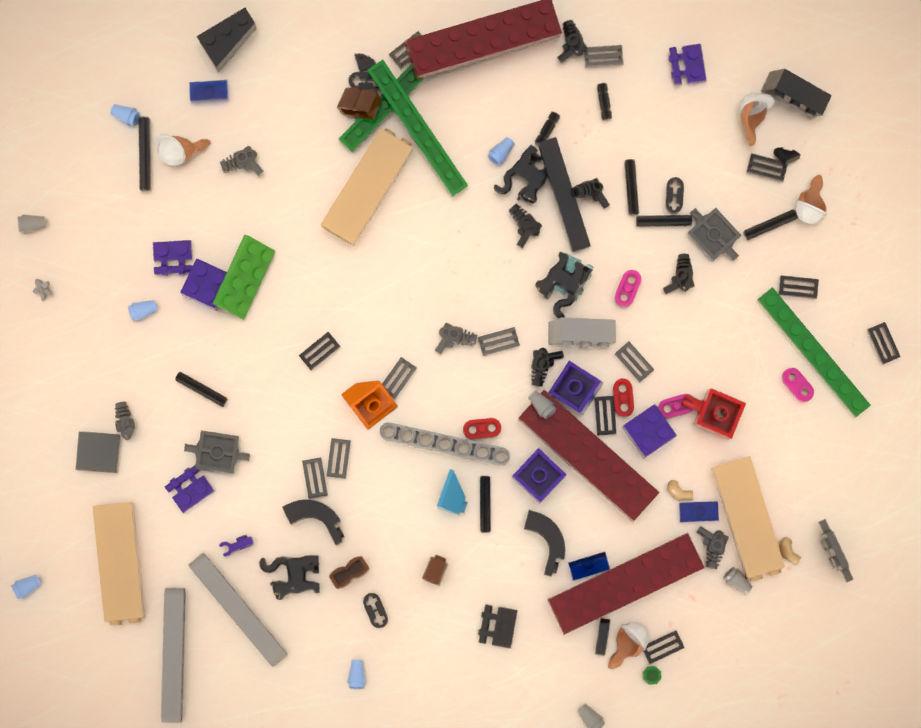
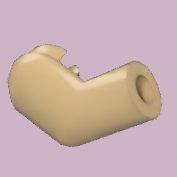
(677, 493)
(786, 551)

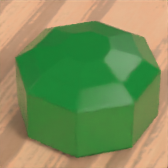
(651, 675)

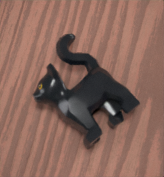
(527, 172)
(566, 280)
(296, 573)

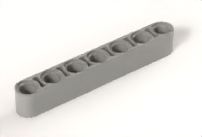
(454, 444)
(237, 609)
(173, 655)

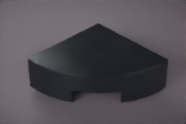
(364, 62)
(786, 156)

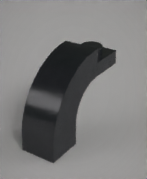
(304, 509)
(551, 533)

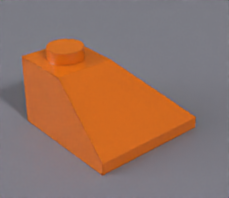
(369, 402)

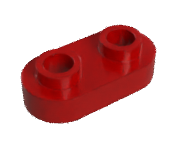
(623, 397)
(482, 428)

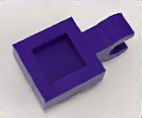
(242, 543)

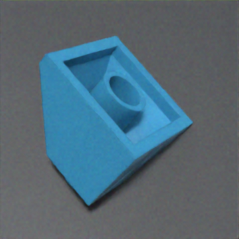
(452, 496)

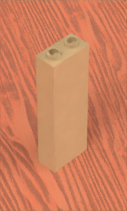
(367, 186)
(748, 518)
(119, 563)

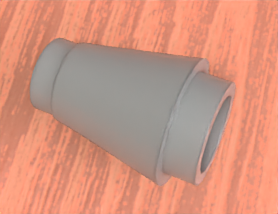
(30, 222)
(543, 406)
(737, 580)
(590, 717)

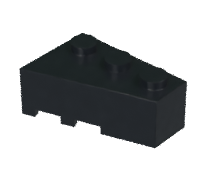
(226, 37)
(796, 92)

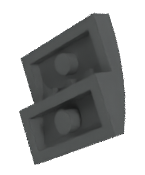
(97, 452)

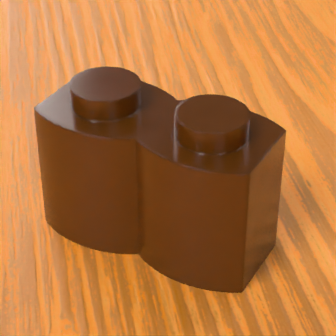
(359, 103)
(435, 570)
(344, 575)

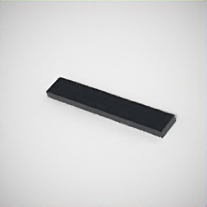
(563, 195)

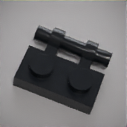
(503, 629)

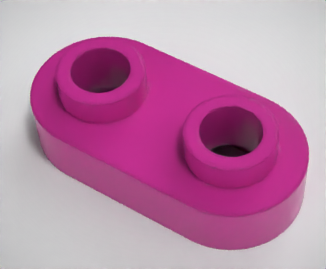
(627, 288)
(797, 385)
(675, 405)

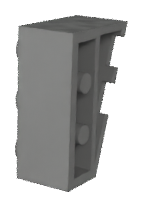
(582, 332)

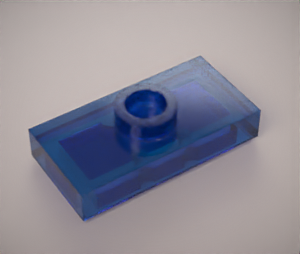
(208, 90)
(698, 511)
(589, 566)

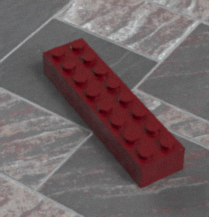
(483, 38)
(591, 458)
(625, 583)

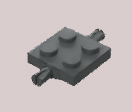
(714, 234)
(217, 452)
(837, 557)

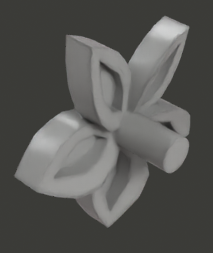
(42, 288)

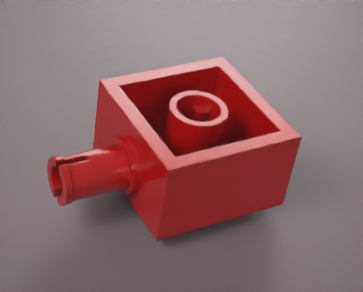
(706, 412)

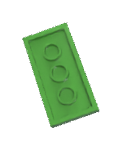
(244, 277)

